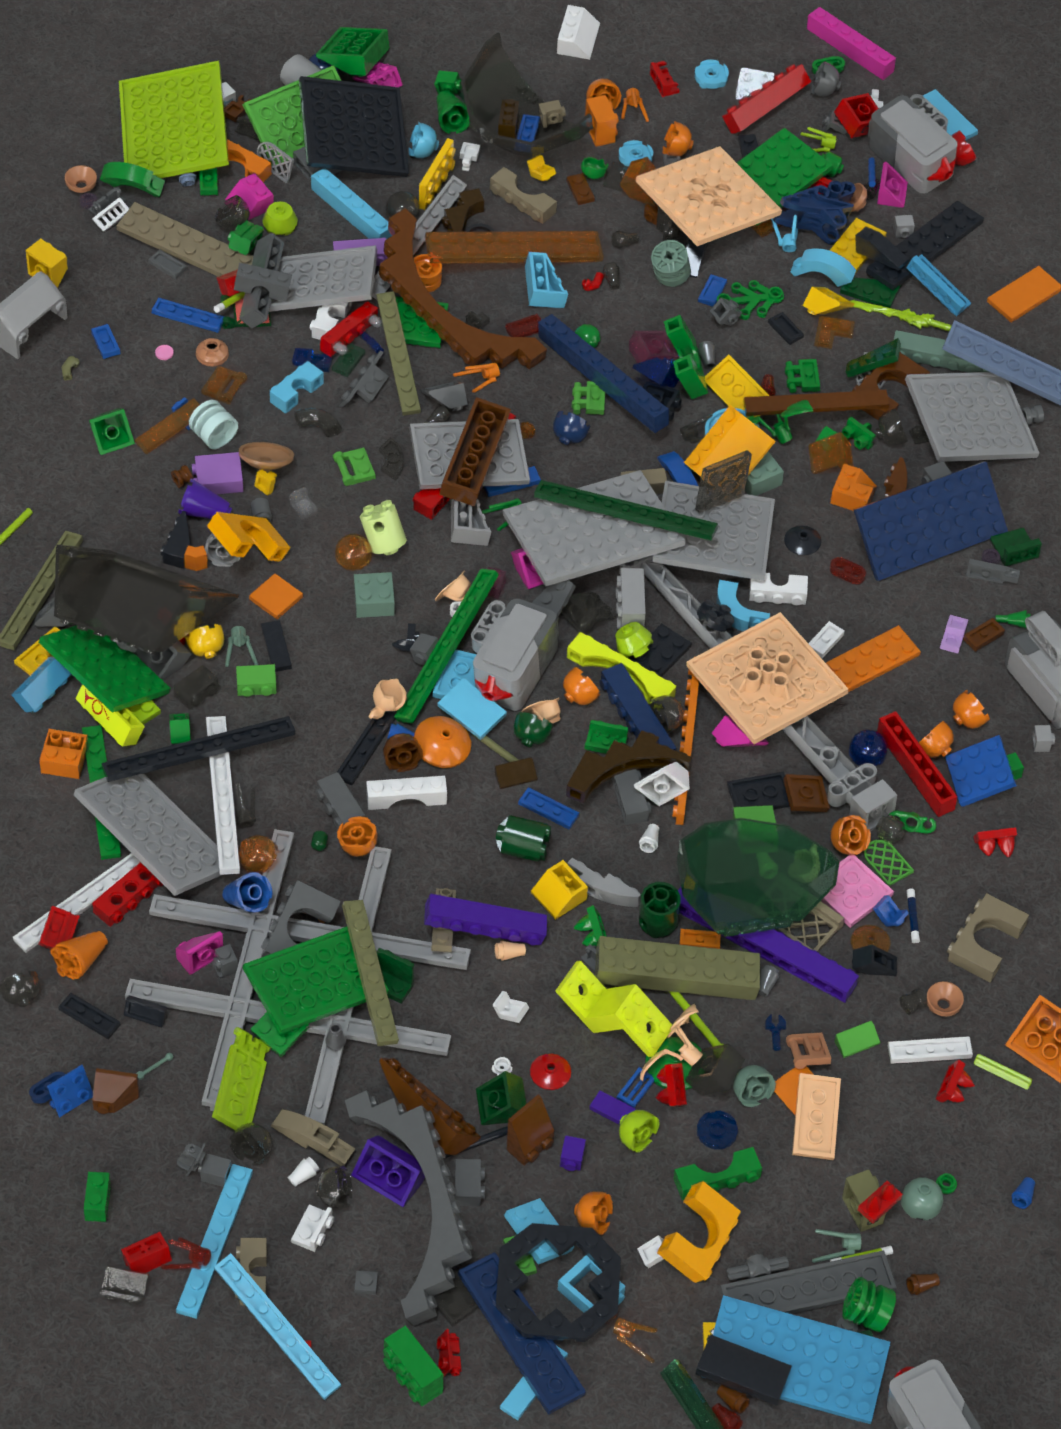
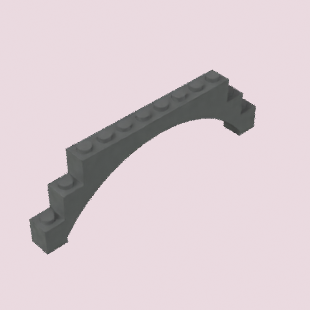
(448, 1240)

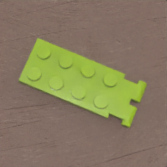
(241, 1080)

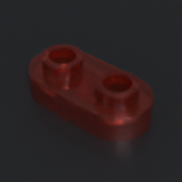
(848, 570)

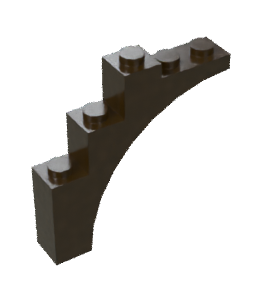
(620, 758)

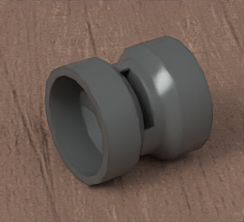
(1033, 414)

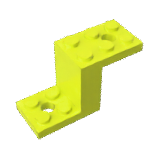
(614, 1008)

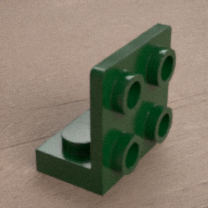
(1016, 546)
(397, 974)

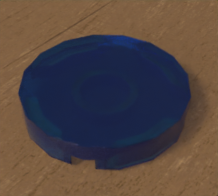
(715, 1136)

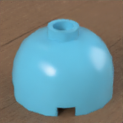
(423, 141)

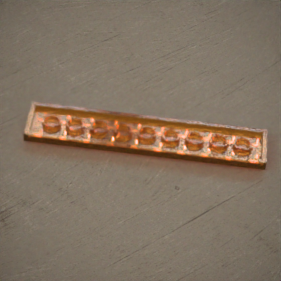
(513, 246)

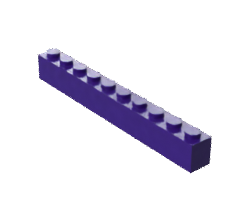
(789, 956)

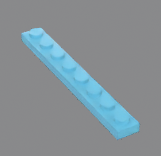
(215, 1240)
(277, 1326)

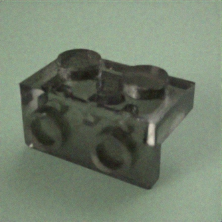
(124, 1284)

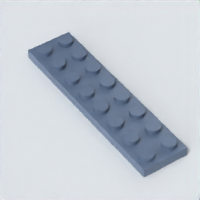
(1004, 361)

